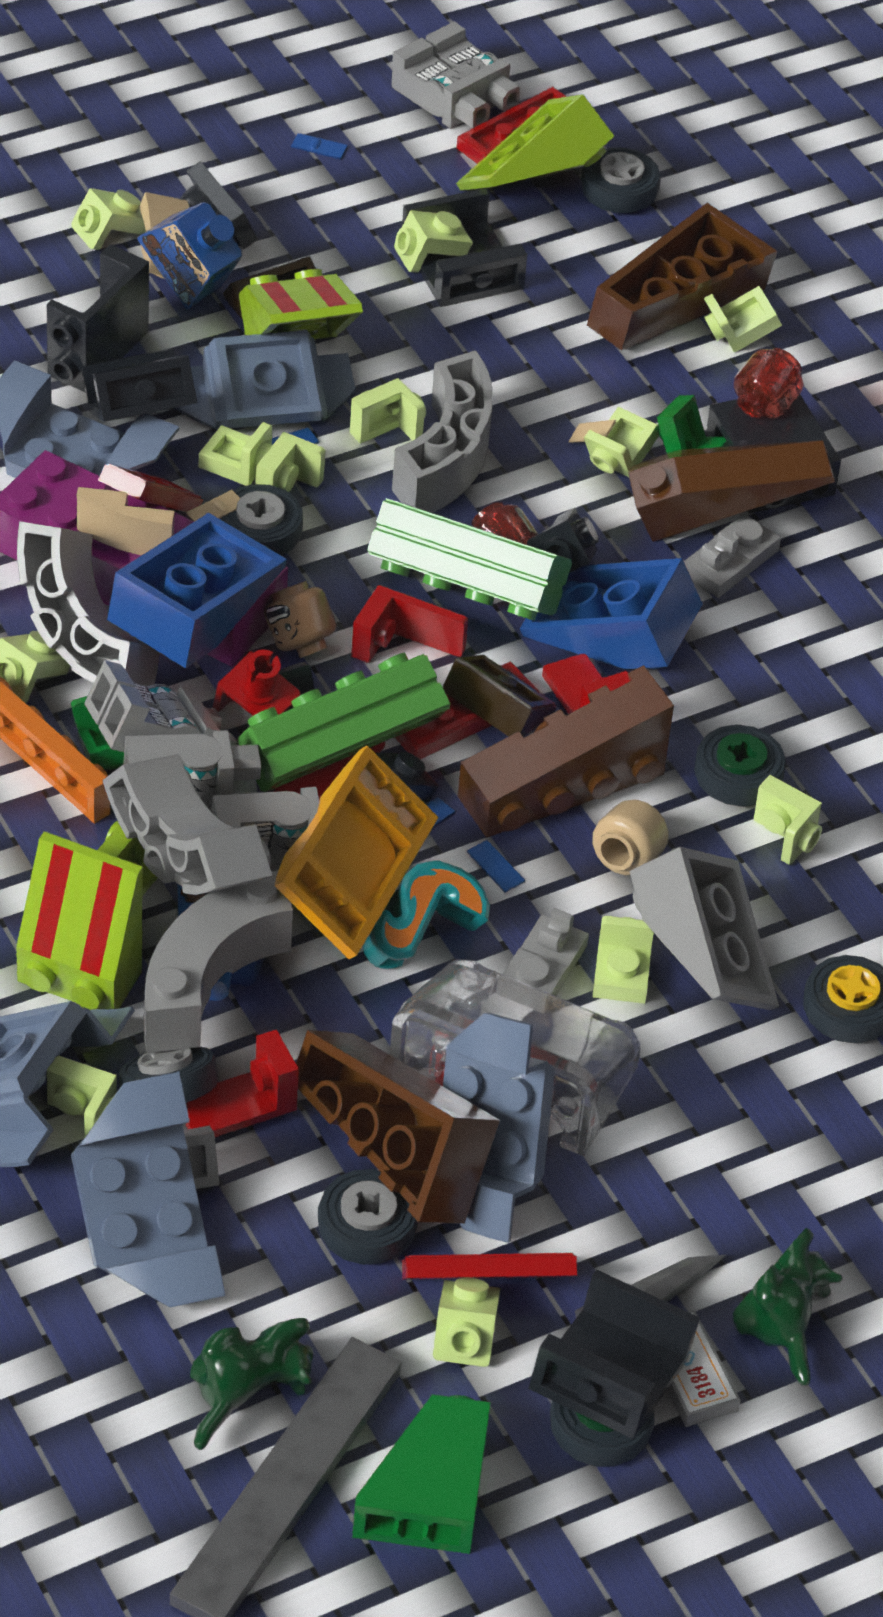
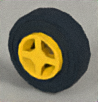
(846, 998)

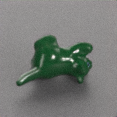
(781, 1302)
(237, 1368)

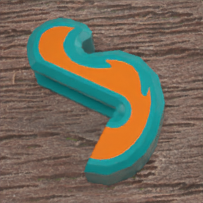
(408, 913)

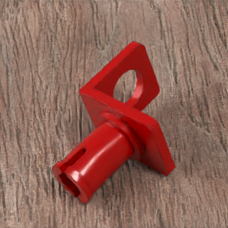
(256, 685)

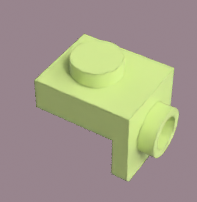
(105, 212)
(432, 234)
(742, 319)
(386, 409)
(625, 444)
(235, 453)
(27, 659)
(466, 1322)

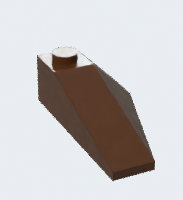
(719, 482)

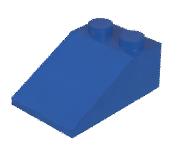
(192, 588)
(622, 613)

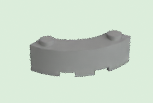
(452, 451)
(68, 607)
(179, 832)
(203, 944)

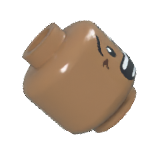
(300, 619)

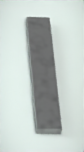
(286, 1482)

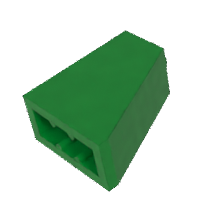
(428, 1479)

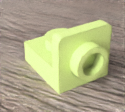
(290, 461)
(789, 814)
(623, 959)
(79, 1089)

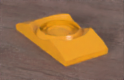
(355, 851)

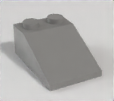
(707, 923)

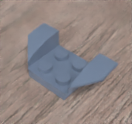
(268, 381)
(34, 424)
(27, 1049)
(495, 1072)
(144, 1197)

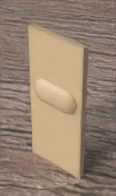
(600, 427)
(218, 506)

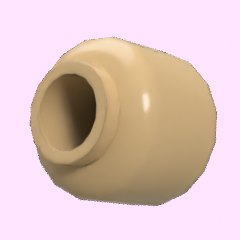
(630, 836)

